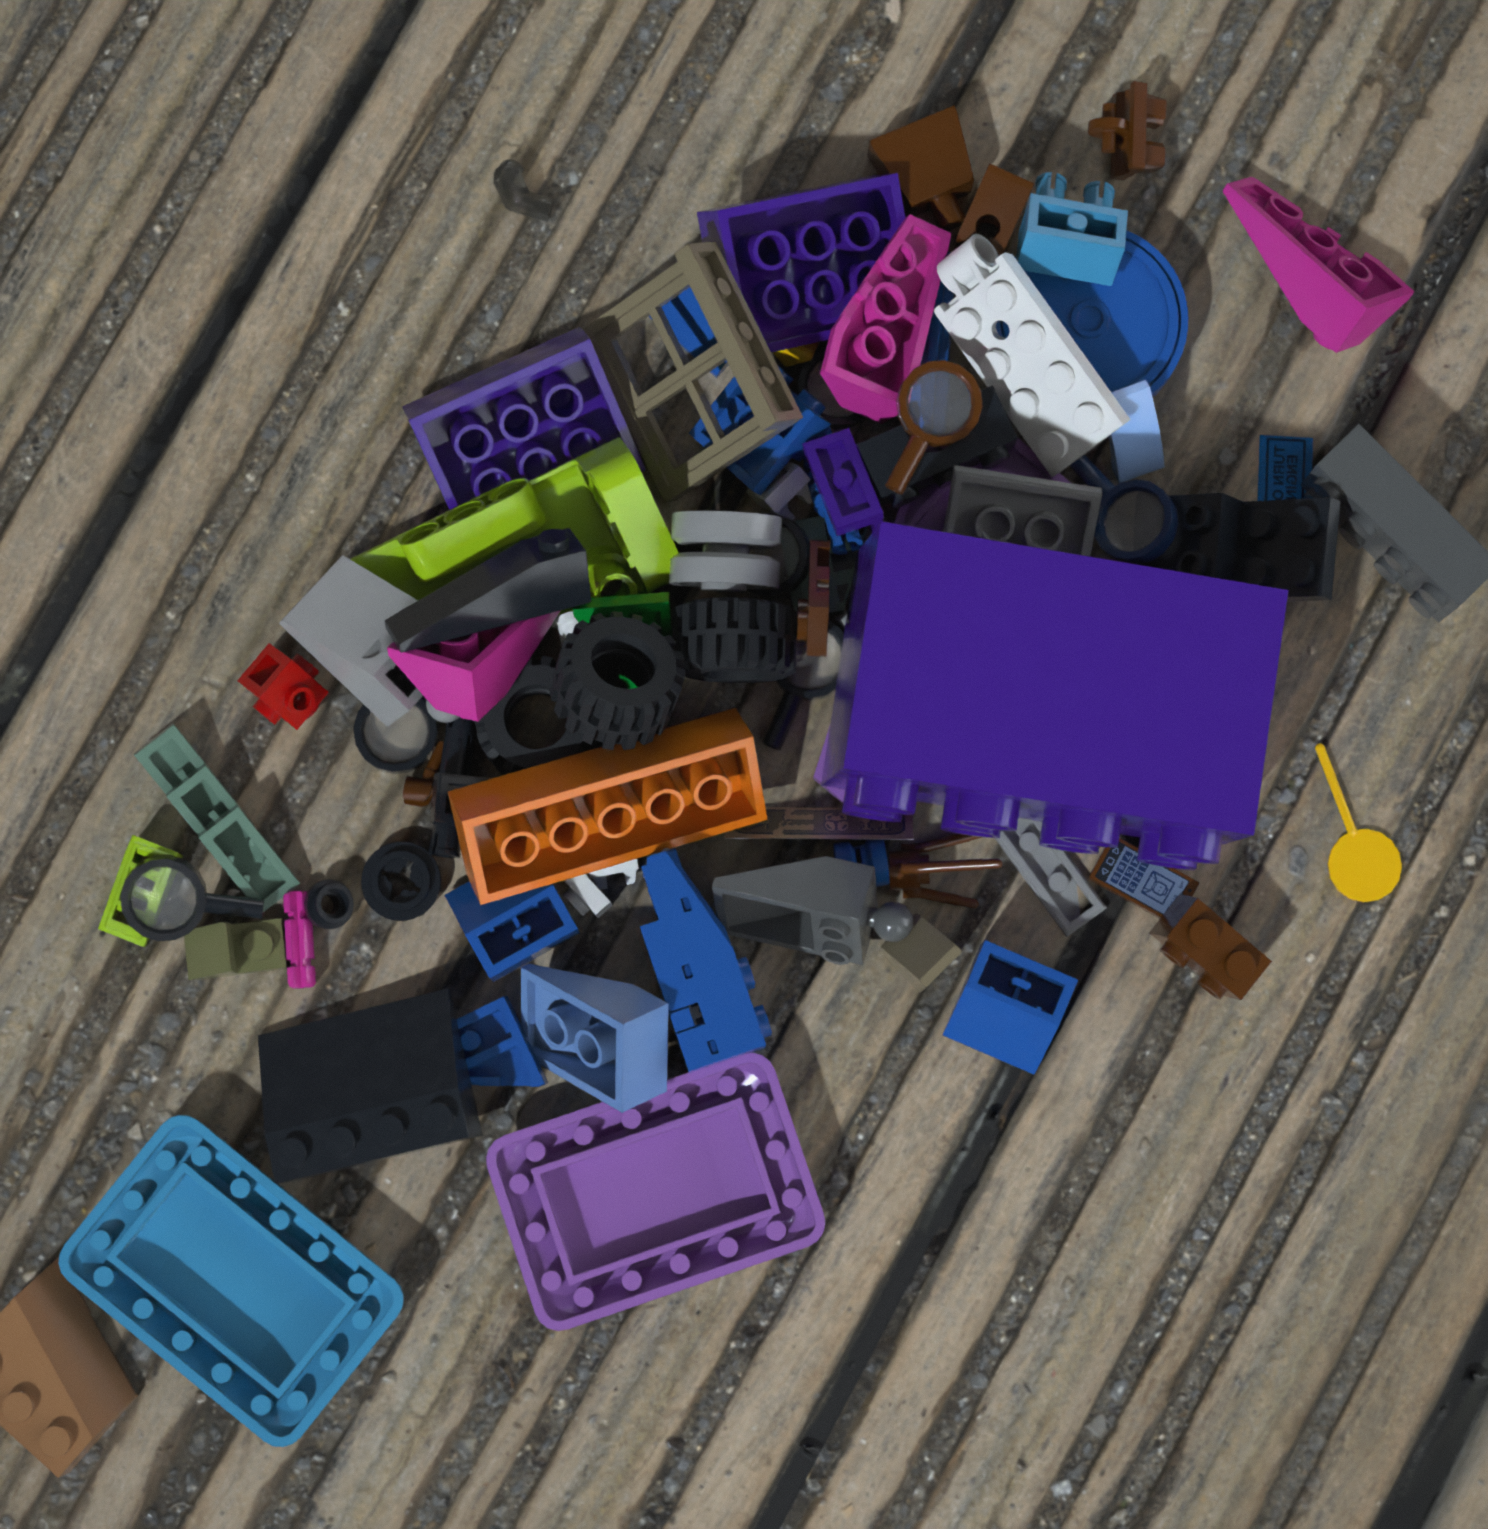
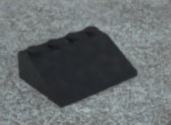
(365, 1087)

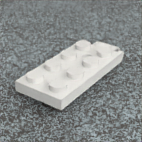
(1038, 368)

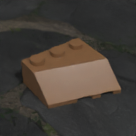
(57, 1373)

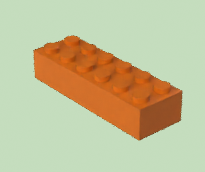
(608, 806)

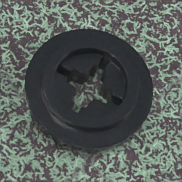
(394, 859)

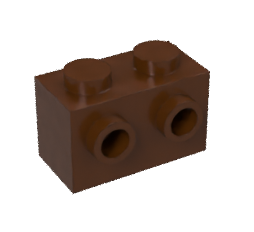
(1210, 947)

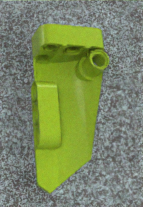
(593, 495)

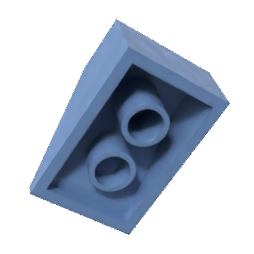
(597, 1034)

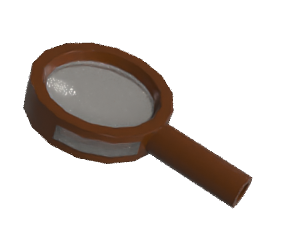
(936, 408)

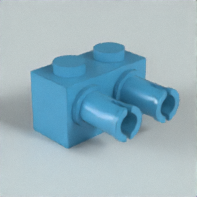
(1072, 236)

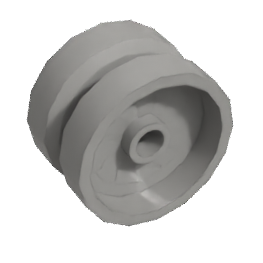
(725, 547)

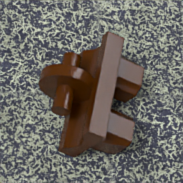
(1124, 131)

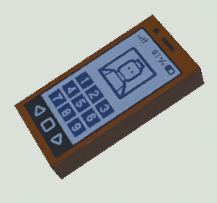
(1139, 883)

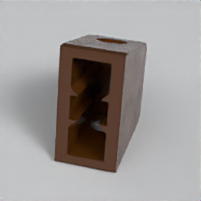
(929, 164)
(999, 203)

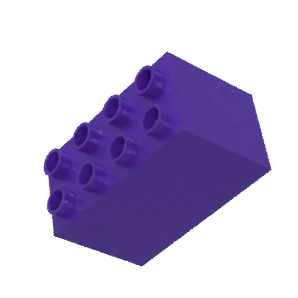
(1053, 695)

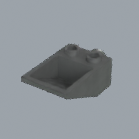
(810, 907)

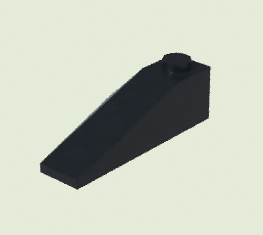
(513, 586)

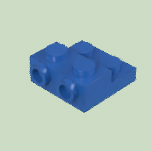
(766, 461)

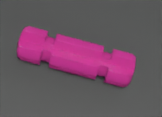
(298, 941)

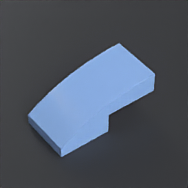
(1138, 443)

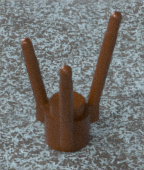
(911, 870)

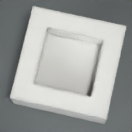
(586, 896)

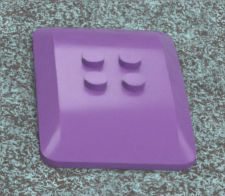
(657, 1195)

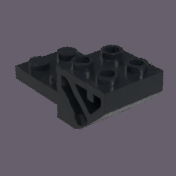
(1257, 542)

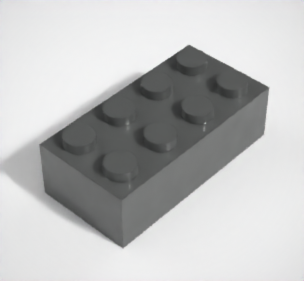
(1399, 525)

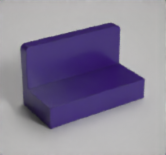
(843, 482)

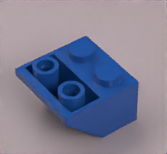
(513, 928)
(1009, 1007)

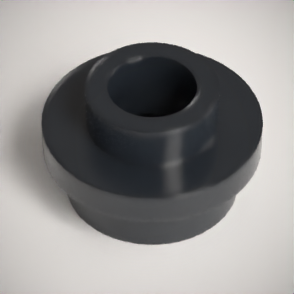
(341, 899)

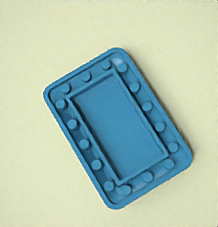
(231, 1280)

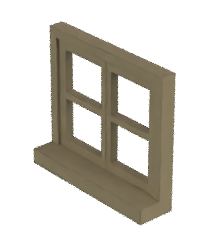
(739, 343)

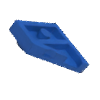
(498, 1047)

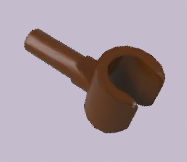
(419, 790)

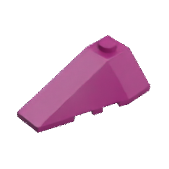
(1325, 283)

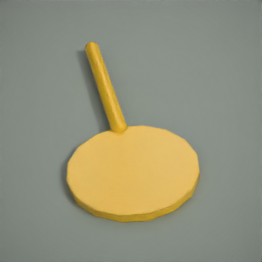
(1363, 861)

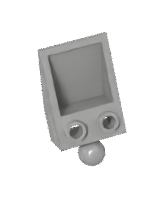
(346, 632)

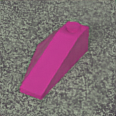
(886, 322)
(473, 670)

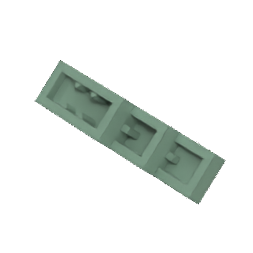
(216, 817)

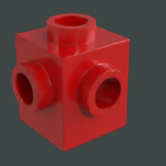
(283, 687)

